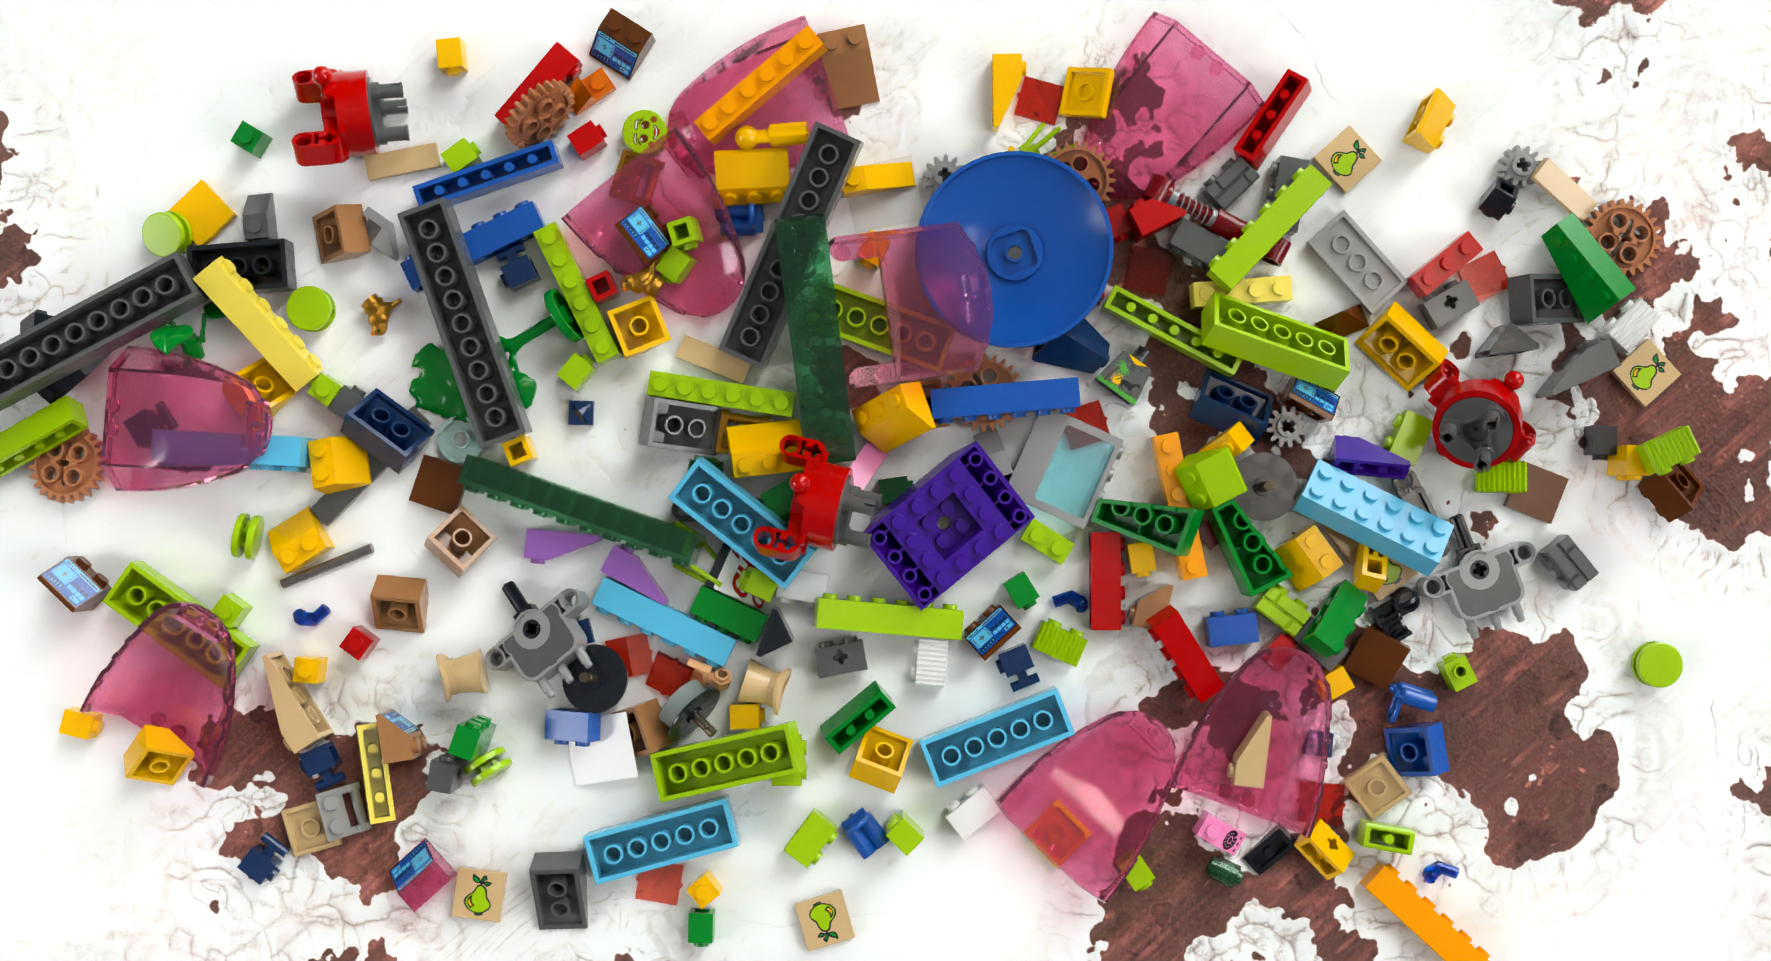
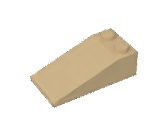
(296, 711)

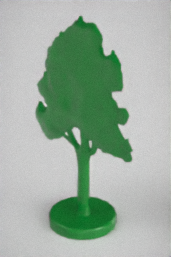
(436, 384)

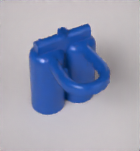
(747, 219)
(1411, 696)
(864, 832)

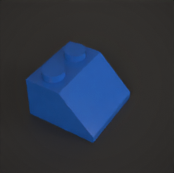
(1417, 749)

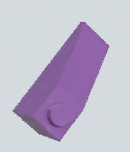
(551, 544)
(630, 570)

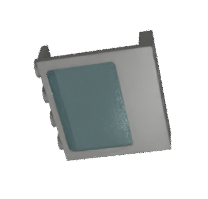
(1065, 467)

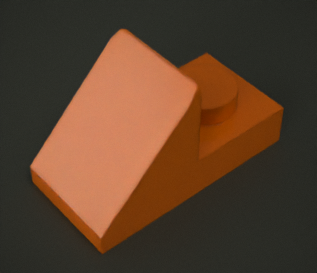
(590, 90)

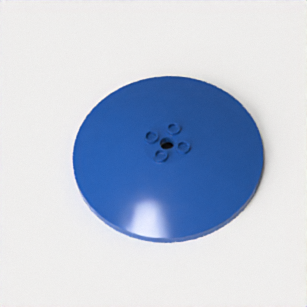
(1054, 221)

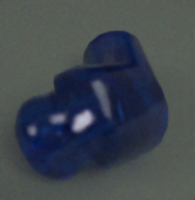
(1071, 598)
(305, 618)
(1437, 869)

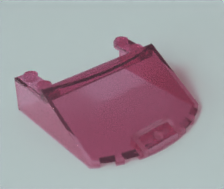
(932, 300)

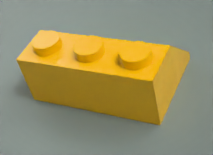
(752, 175)
(1402, 346)
(895, 417)
(756, 448)

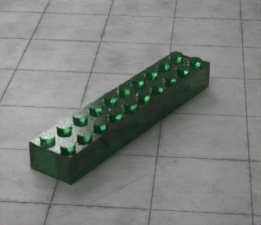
(815, 333)
(579, 508)

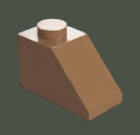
(1149, 605)

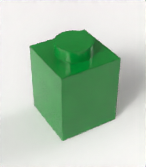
(251, 139)
(1021, 591)
(701, 926)

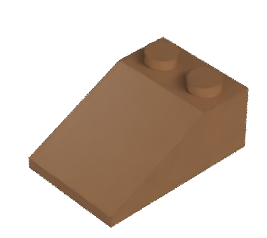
(850, 66)

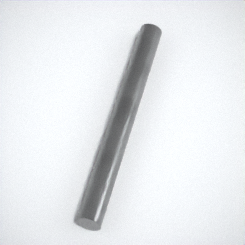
(327, 565)

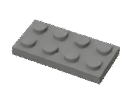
(1357, 262)

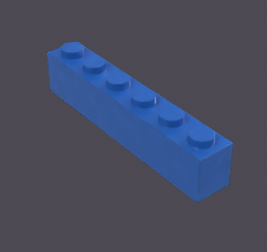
(492, 175)
(491, 237)
(1005, 398)

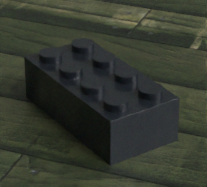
(264, 263)

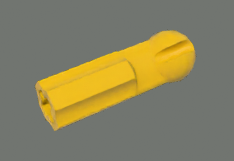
(776, 135)

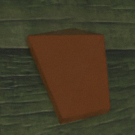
(1344, 322)

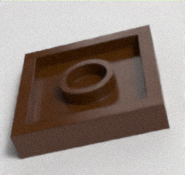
(438, 485)
(1542, 494)
(1376, 657)

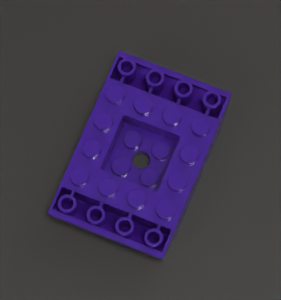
(981, 515)

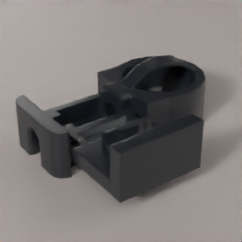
(1390, 615)

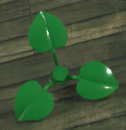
(168, 337)

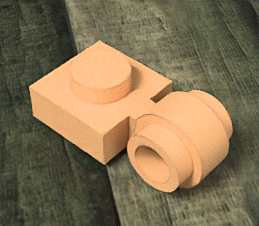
(702, 672)

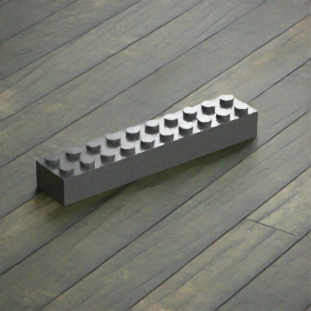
(812, 190)
(464, 322)
(97, 327)

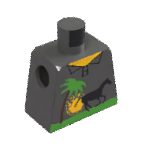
(1126, 375)

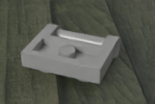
(335, 815)

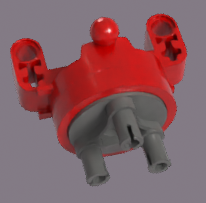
(350, 114)
(1477, 419)
(820, 504)

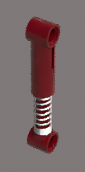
(1217, 220)

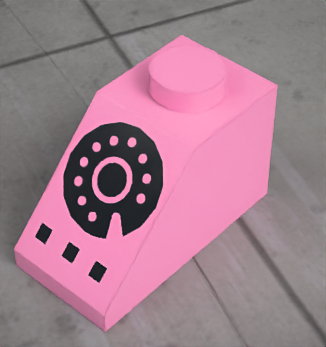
(1218, 832)

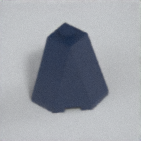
(1077, 350)

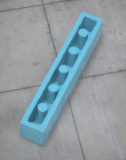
(665, 621)

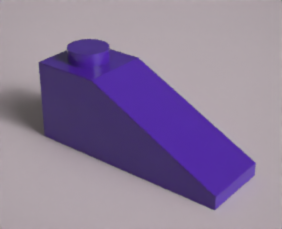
(1366, 459)

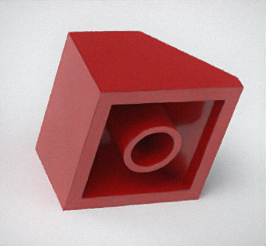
(1151, 217)

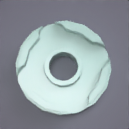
(447, 440)

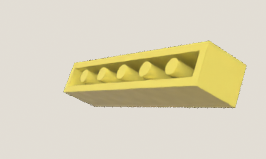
(258, 323)

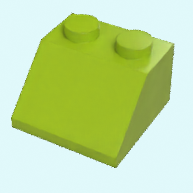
(1210, 478)

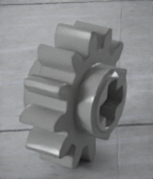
(1522, 158)
(937, 169)
(1295, 427)

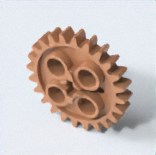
(539, 114)
(1095, 167)
(1639, 250)
(1002, 376)
(88, 468)

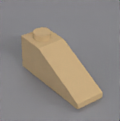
(1250, 758)

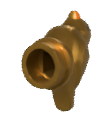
(643, 281)
(379, 313)

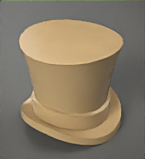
(463, 674)
(764, 685)

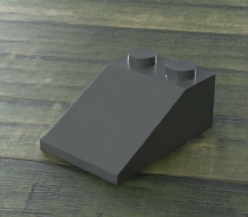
(1541, 301)
(1586, 362)
(680, 425)
(560, 889)

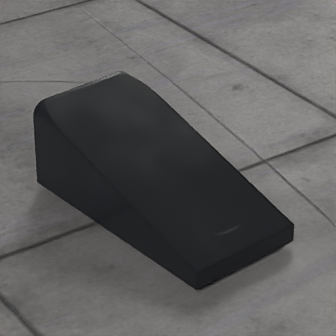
(1270, 849)

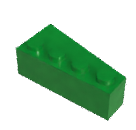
(1586, 268)
(1154, 524)
(1245, 550)

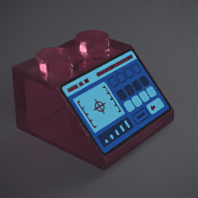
(421, 874)

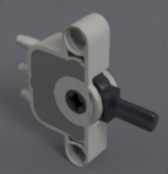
(1488, 590)
(553, 647)

